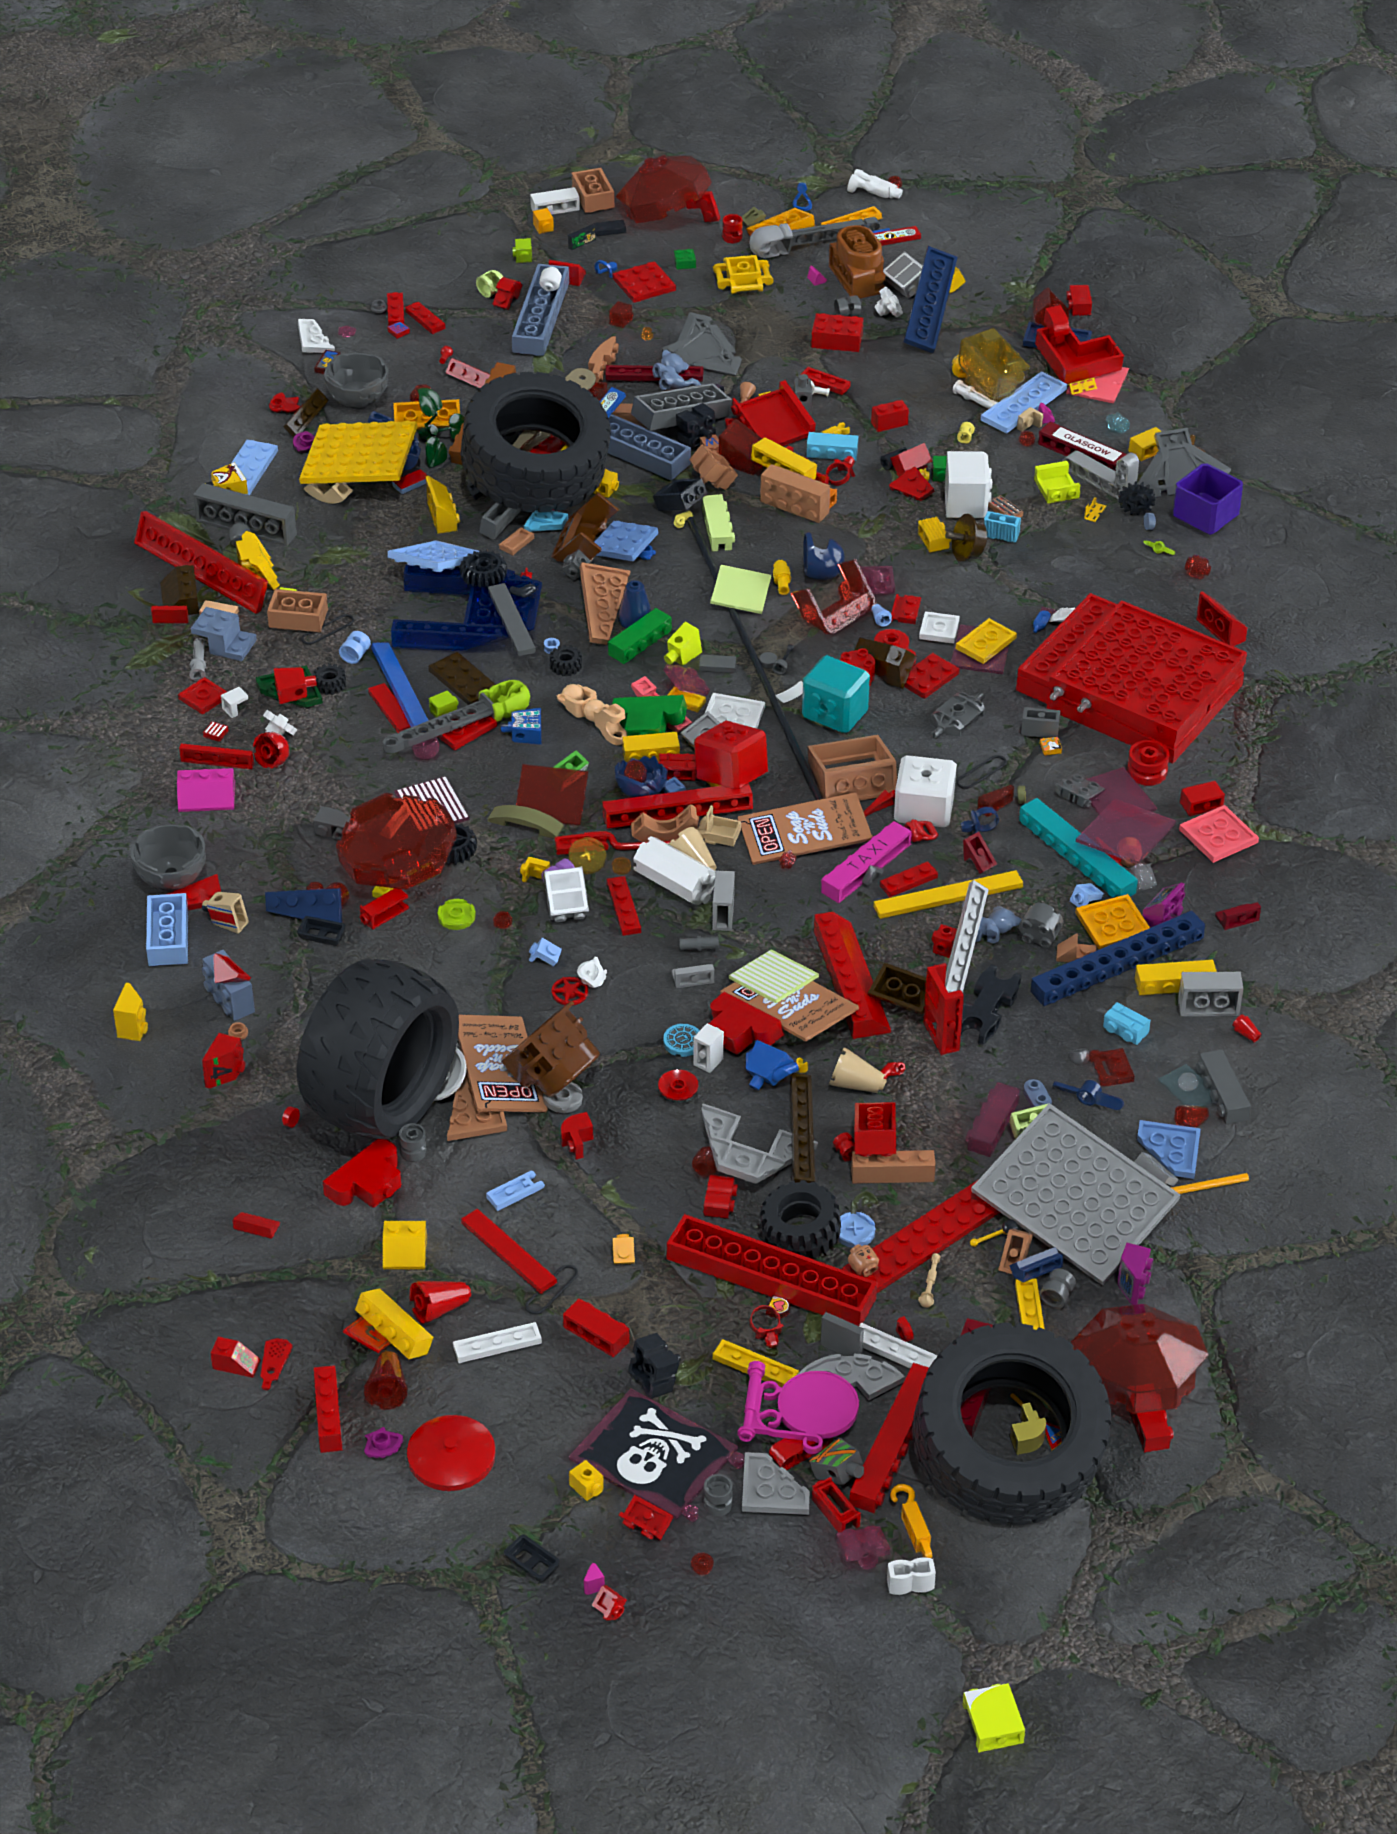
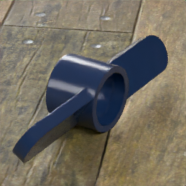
(1092, 1093)

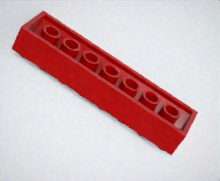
(850, 974)

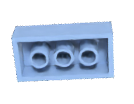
(167, 929)

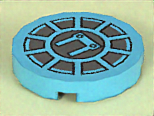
(680, 1039)

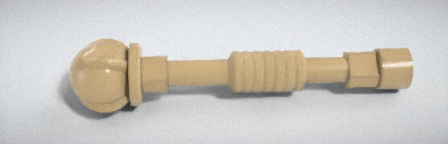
(926, 1298)

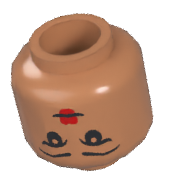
(863, 1260)

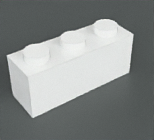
(556, 201)

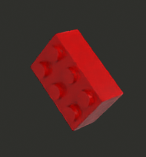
(837, 332)

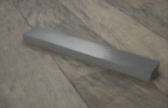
(511, 619)

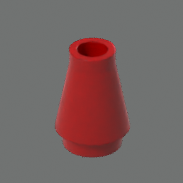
(1245, 1027)

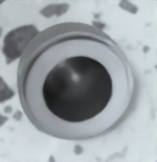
(1079, 1056)

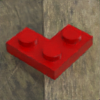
(707, 205)

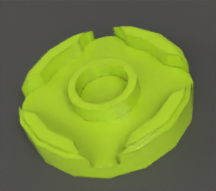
(456, 914)

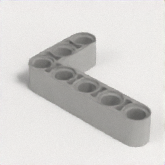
(1102, 476)

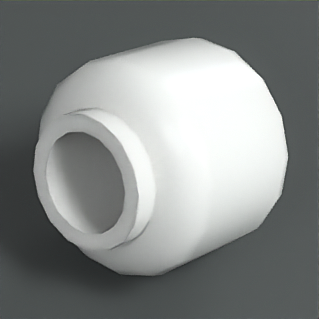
(550, 279)

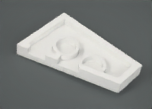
(312, 338)

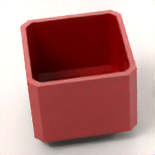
(731, 754)

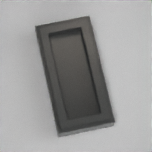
(717, 663)

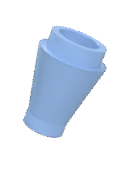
(881, 615)

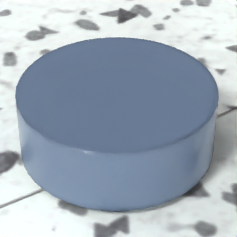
(1149, 521)

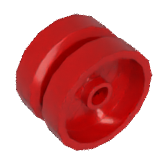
(1148, 762)

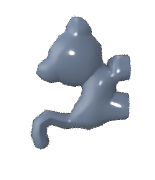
(668, 371)
(998, 922)

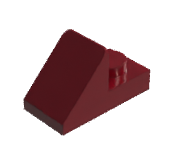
(976, 849)

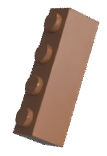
(897, 1168)

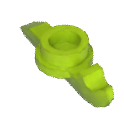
(1159, 547)

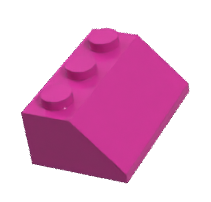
(205, 790)

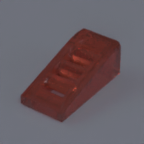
(996, 798)

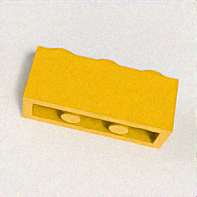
(650, 745)

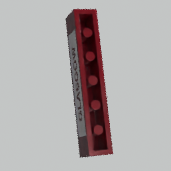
(1067, 441)

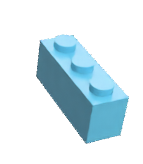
(831, 446)

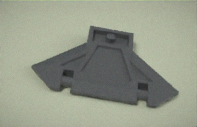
(705, 346)
(1175, 460)

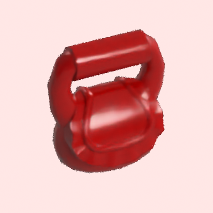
(918, 832)

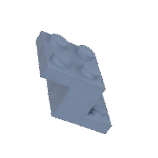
(223, 634)

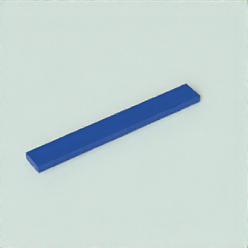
(399, 683)

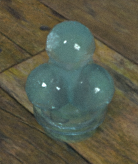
(1117, 422)

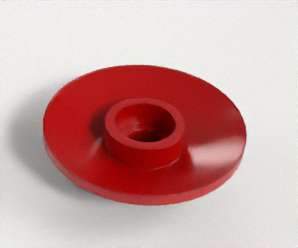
(678, 1084)

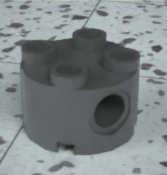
(1040, 925)

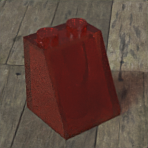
(736, 447)

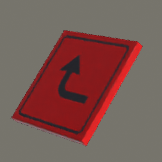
(366, 1335)

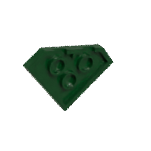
(267, 687)

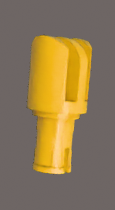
(782, 576)

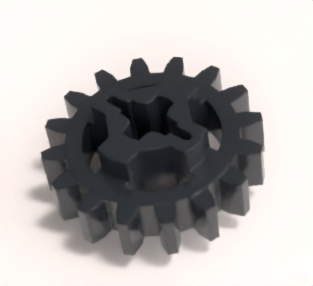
(1136, 498)

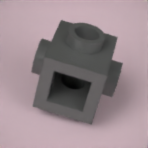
(572, 564)

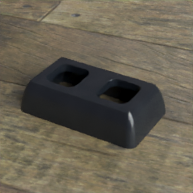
(324, 927)
(538, 1553)

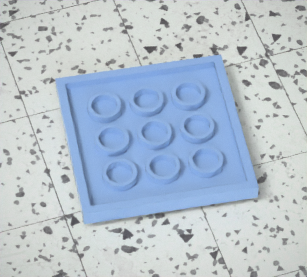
(431, 555)

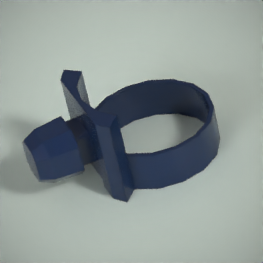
(968, 826)

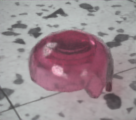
(426, 749)

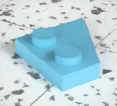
(546, 521)

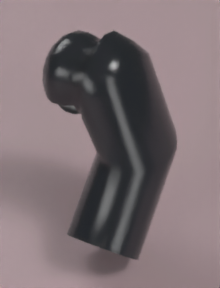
(524, 591)

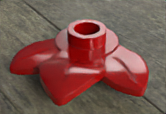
(282, 403)

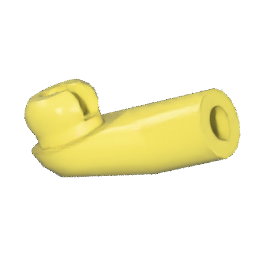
(680, 519)

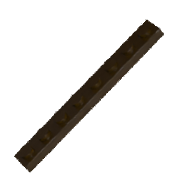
(802, 1128)

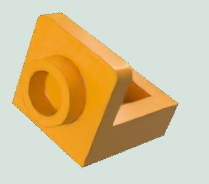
(623, 1249)

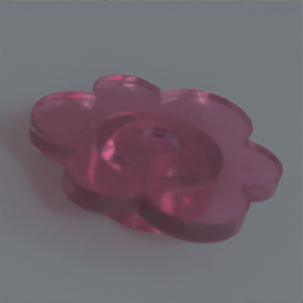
(346, 331)

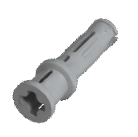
(197, 663)

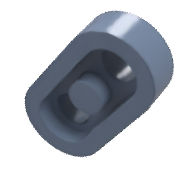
(1036, 1093)

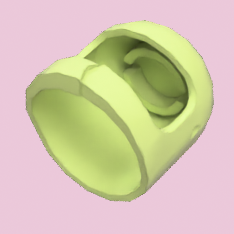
(487, 283)

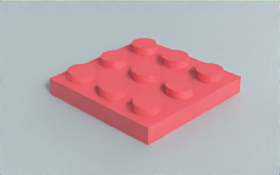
(1218, 833)

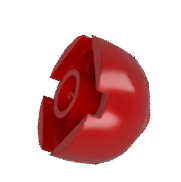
(271, 749)

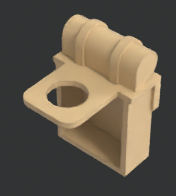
(719, 829)

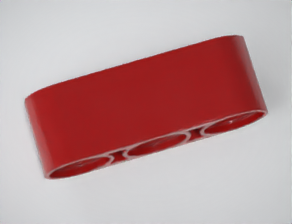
(790, 1452)

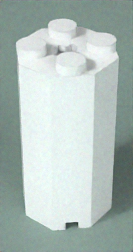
(675, 871)

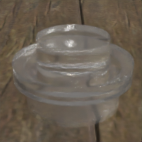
(1188, 1081)

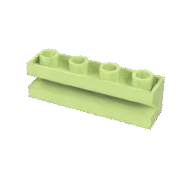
(717, 522)

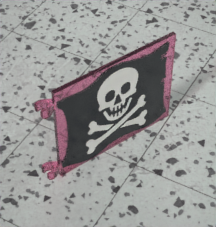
(656, 1453)

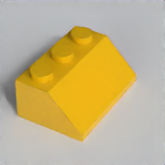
(441, 506)

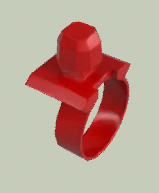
(846, 465)
(770, 1335)

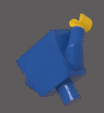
(770, 1065)

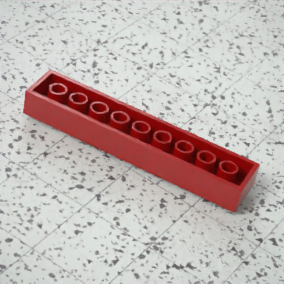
(771, 1270)

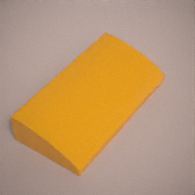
(794, 218)
(412, 412)

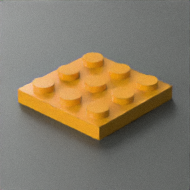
(1111, 920)

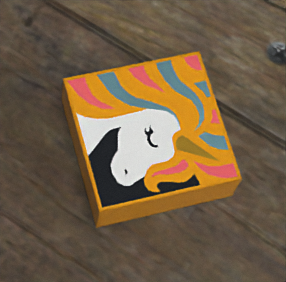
(1050, 746)

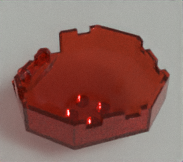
(663, 185)
(396, 841)
(1143, 1356)

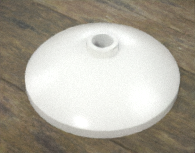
(454, 1077)

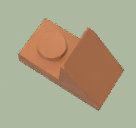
(1070, 950)

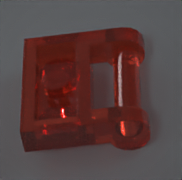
(1117, 1065)

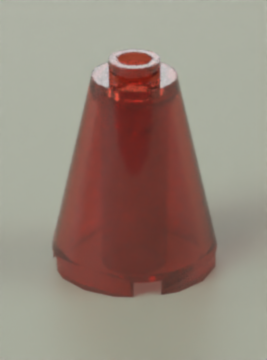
(386, 1382)

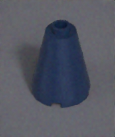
(634, 604)

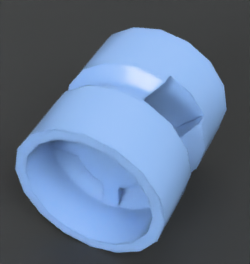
(354, 647)

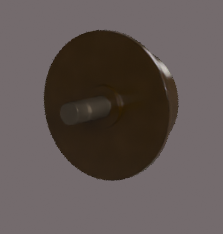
(967, 538)

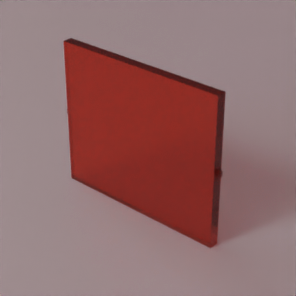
(553, 792)

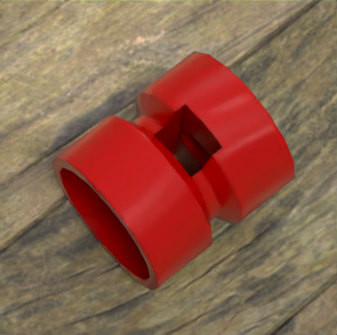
(732, 228)

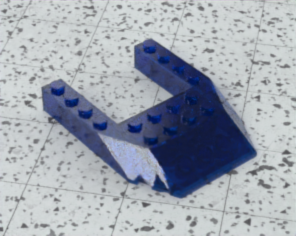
(481, 621)

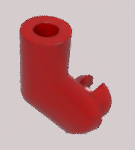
(893, 1069)

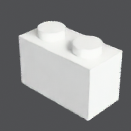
(708, 1048)

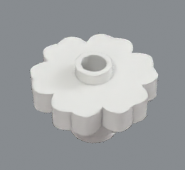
(888, 303)
(278, 724)

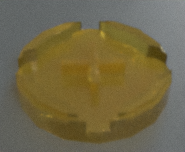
(588, 854)

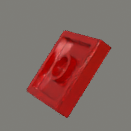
(202, 695)

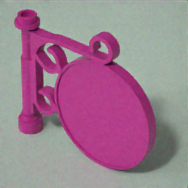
(809, 1404)

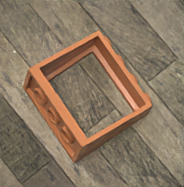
(865, 779)

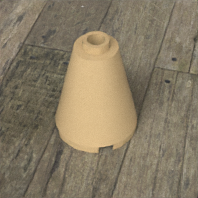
(693, 845)
(856, 1074)

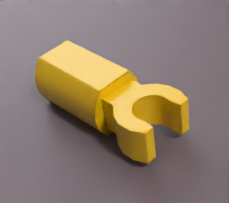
(840, 429)

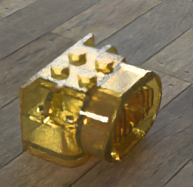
(991, 365)

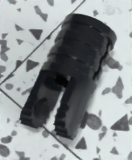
(886, 461)

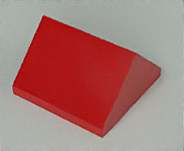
(576, 272)

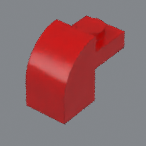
(506, 291)
(1058, 324)
(575, 1131)

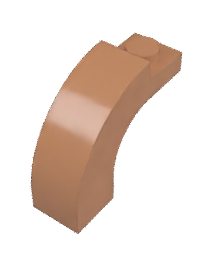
(664, 830)

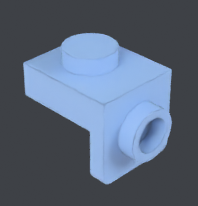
(545, 951)

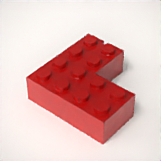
(1080, 360)

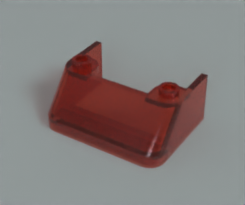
(854, 602)

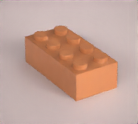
(795, 493)

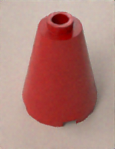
(437, 1298)

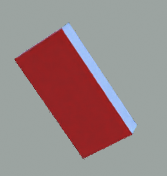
(410, 481)

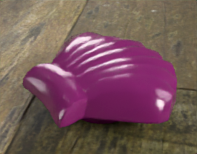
(303, 441)
(382, 1443)

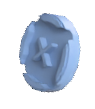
(856, 1229)

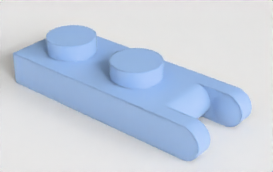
(514, 1190)

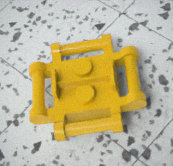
(741, 272)

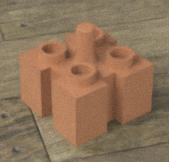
(713, 467)

